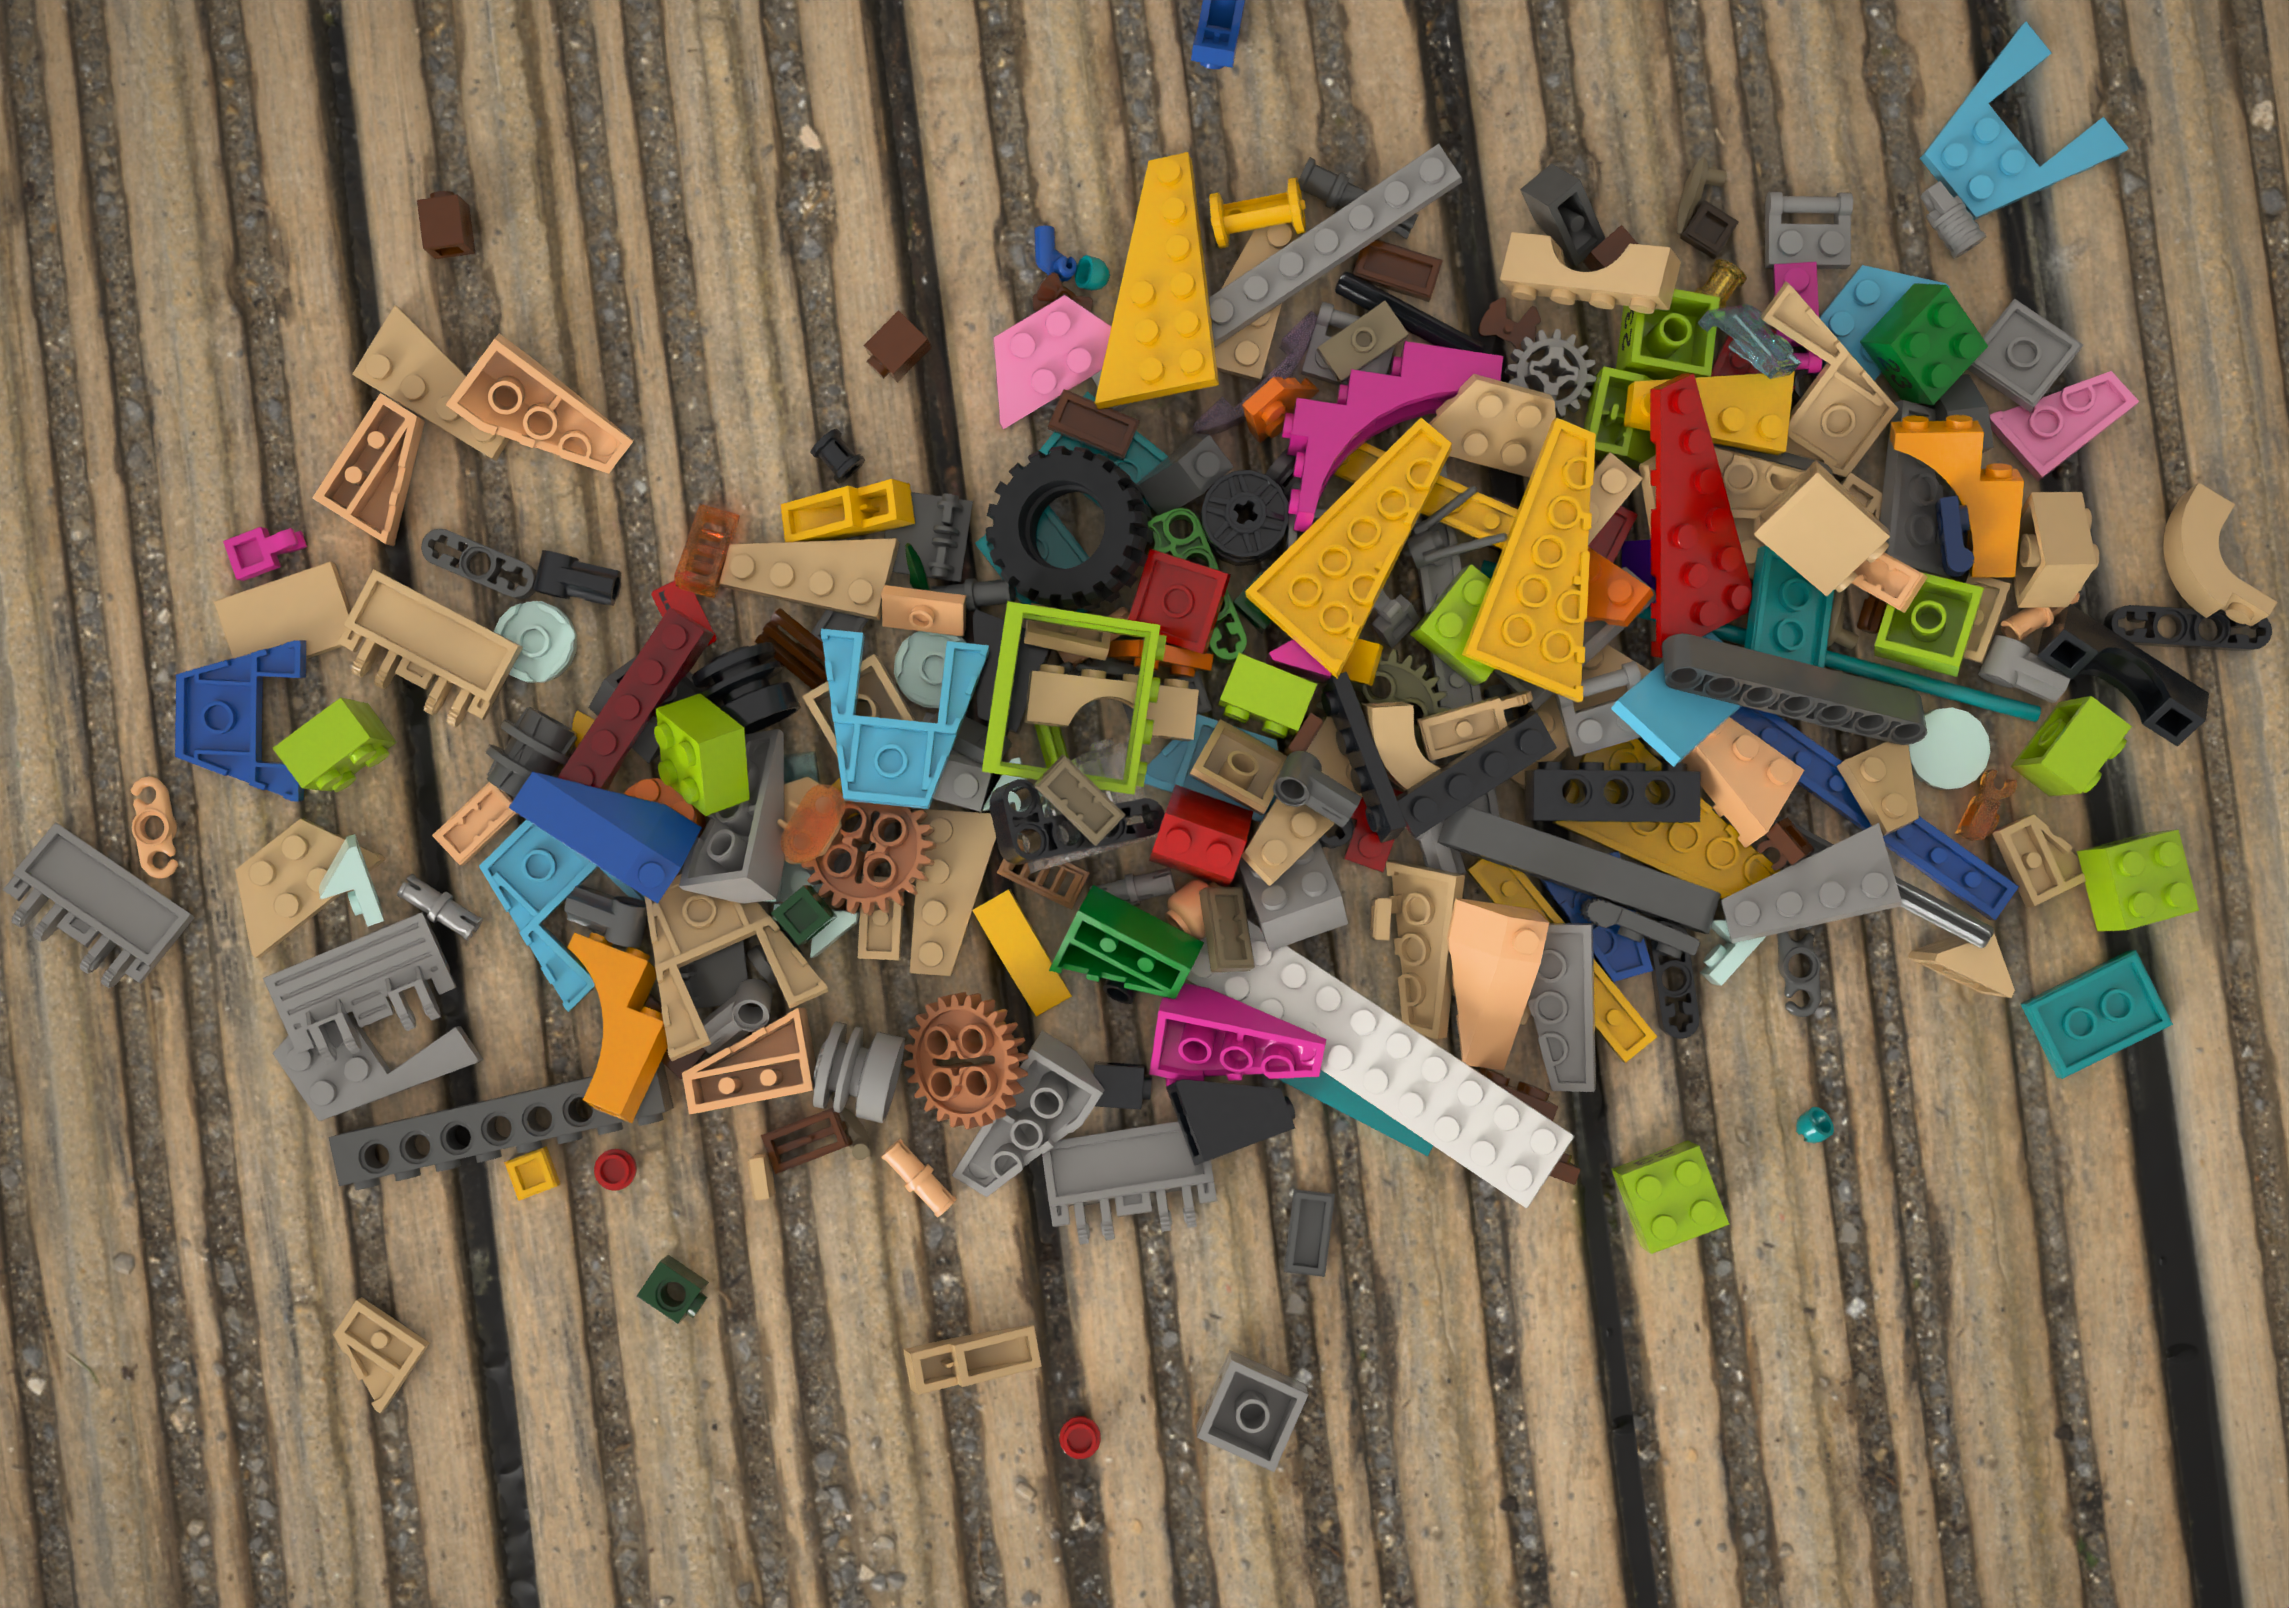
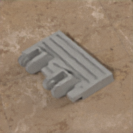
(96, 898)
(359, 980)
(1124, 1168)

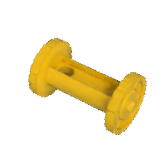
(1257, 213)

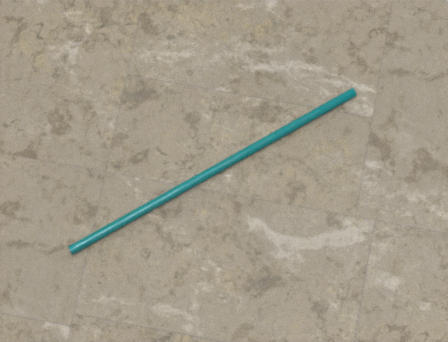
(1882, 673)

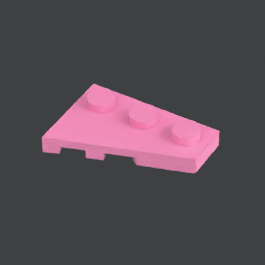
(2062, 422)

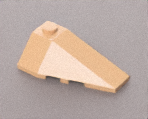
(1493, 969)

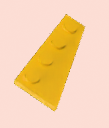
(1739, 409)

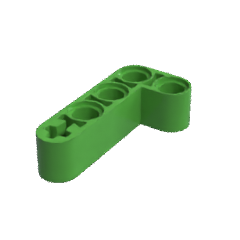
(1197, 546)

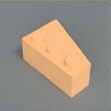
(375, 470)
(1744, 778)
(758, 1068)

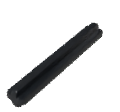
(1412, 319)

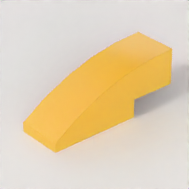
(848, 512)
(1022, 952)

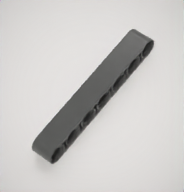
(1793, 689)
(1580, 868)

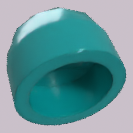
(1091, 273)
(1815, 1125)

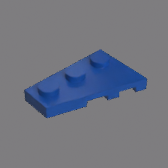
(1613, 952)

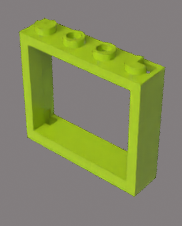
(1146, 690)

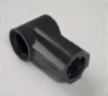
(566, 577)

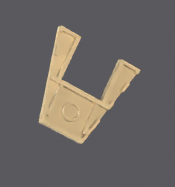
(1843, 405)
(696, 925)

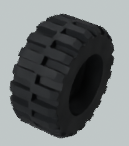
(1026, 499)

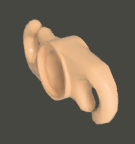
(149, 847)

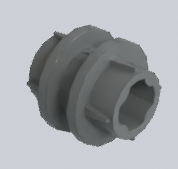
(535, 745)

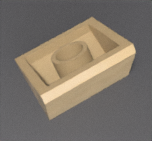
(1239, 767)
(1967, 964)

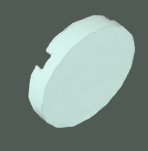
(546, 640)
(921, 667)
(1952, 750)

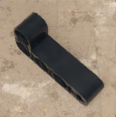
(1043, 831)

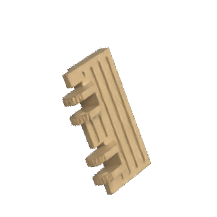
(428, 642)

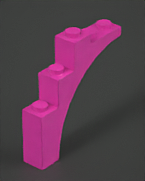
(1371, 402)

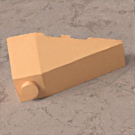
(525, 402)

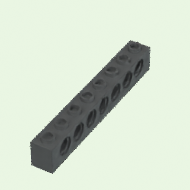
(355, 1150)

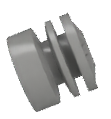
(858, 1072)

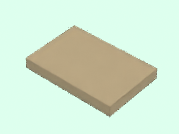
(293, 608)

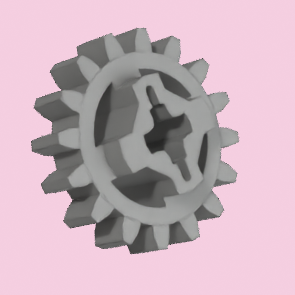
(1568, 375)

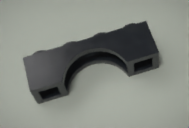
(2159, 694)

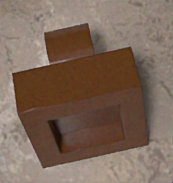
(1789, 843)

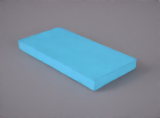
(1670, 718)

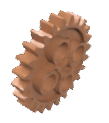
(904, 855)
(962, 1021)

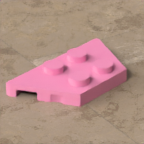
(1045, 355)

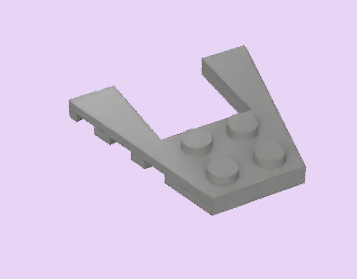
(365, 1075)

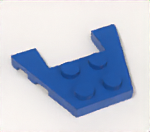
(222, 716)

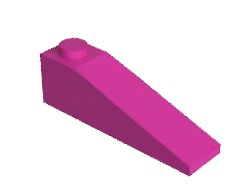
(1219, 1036)

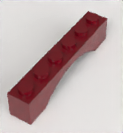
(645, 686)

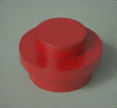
(615, 1169)
(1080, 1437)

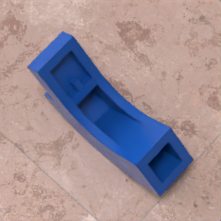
(1218, 33)

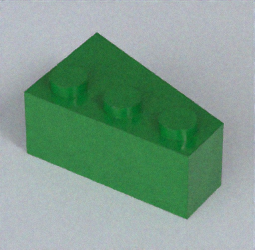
(1126, 946)

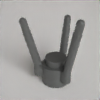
(1429, 547)

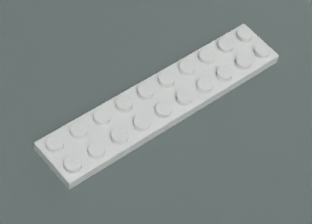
(1399, 1069)

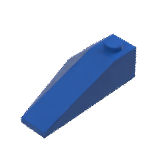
(622, 834)

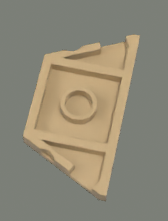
(1496, 424)
(283, 882)

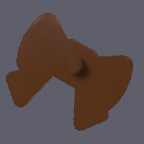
(1052, 289)
(1496, 323)

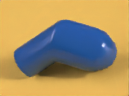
(1050, 259)

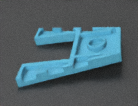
(1983, 158)
(895, 758)
(532, 879)

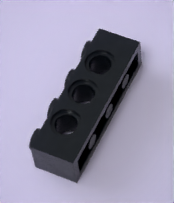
(1677, 802)

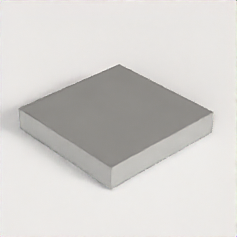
(2024, 355)

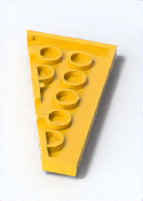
(1162, 313)
(1340, 564)
(1540, 585)

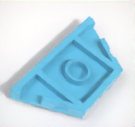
(1861, 306)
(1178, 758)

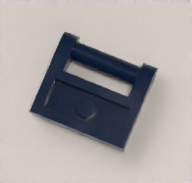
(1952, 523)

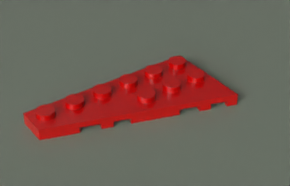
(1693, 531)

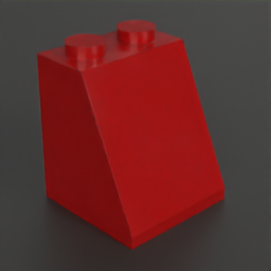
(1202, 836)

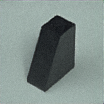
(988, 631)
(1228, 1116)

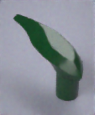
(918, 575)

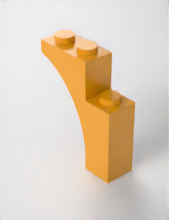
(1990, 493)
(632, 1033)

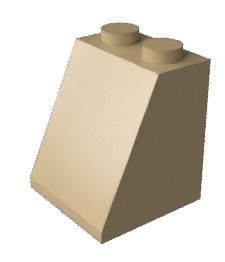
(1821, 530)

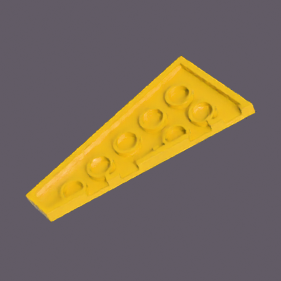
(1694, 852)

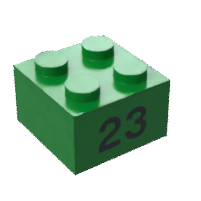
(1924, 343)

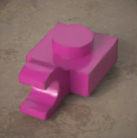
(257, 551)

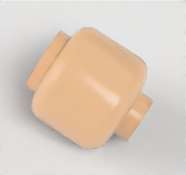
(1185, 908)

